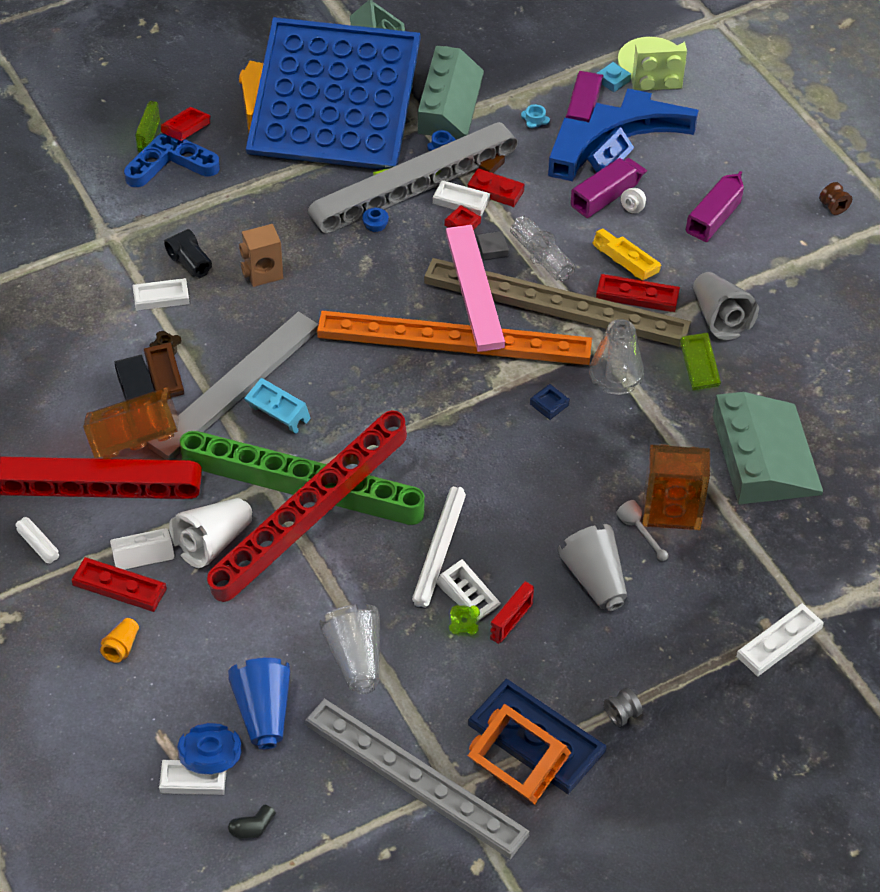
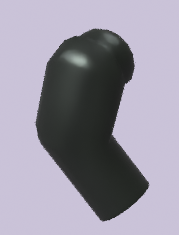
(252, 826)

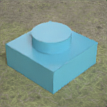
(614, 77)

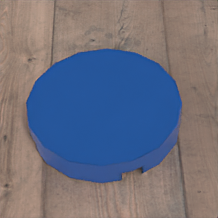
(209, 749)

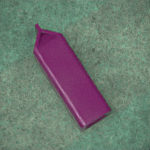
(584, 96)
(605, 186)
(715, 207)

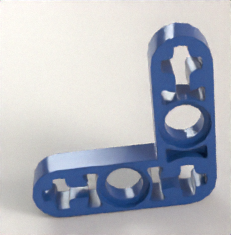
(170, 149)

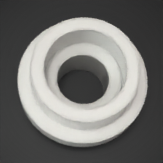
(635, 195)

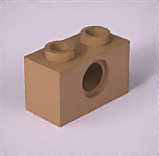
(261, 255)

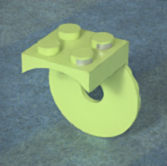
(654, 63)

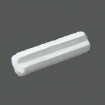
(37, 540)

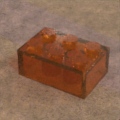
(131, 423)
(676, 487)

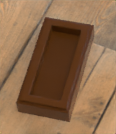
(164, 369)

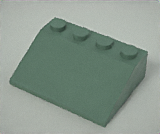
(764, 448)

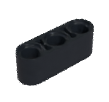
(133, 377)

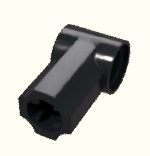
(186, 250)

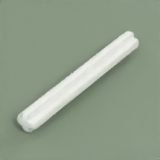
(438, 547)

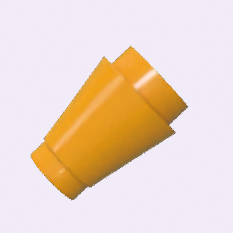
(119, 641)

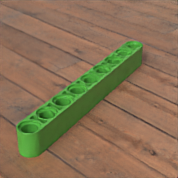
(290, 473)

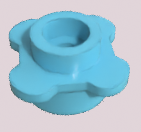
(535, 116)

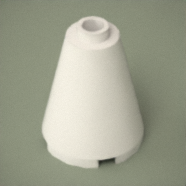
(209, 529)

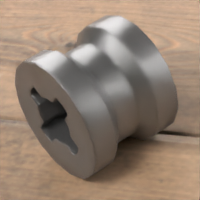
(623, 707)

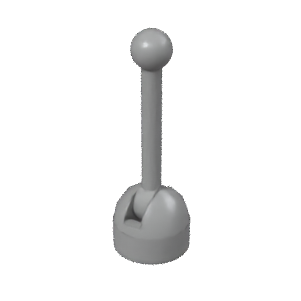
(631, 514)

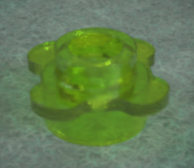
(460, 612)

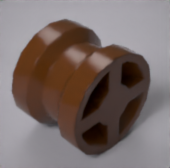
(835, 198)

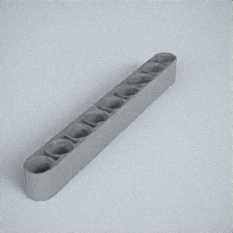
(411, 177)

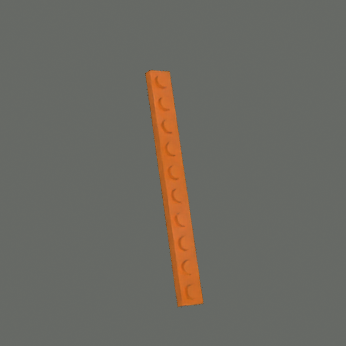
(451, 337)

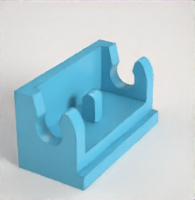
(278, 404)

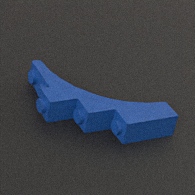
(636, 116)

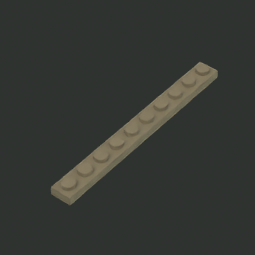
(565, 304)

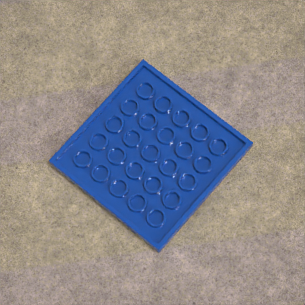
(333, 93)

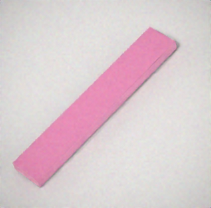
(475, 288)

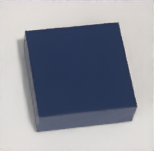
(549, 401)

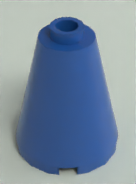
(262, 698)

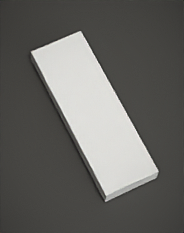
(779, 639)

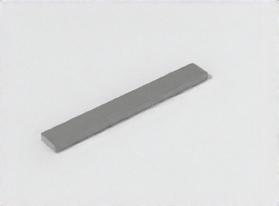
(238, 382)
(417, 778)

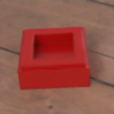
(462, 217)

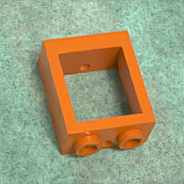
(544, 770)

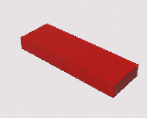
(638, 293)
(119, 584)

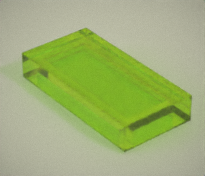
(147, 126)
(700, 361)

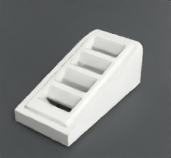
(469, 578)

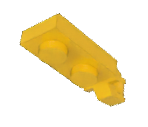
(626, 254)

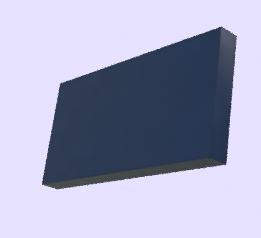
(530, 749)

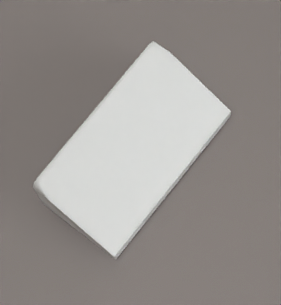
(142, 549)

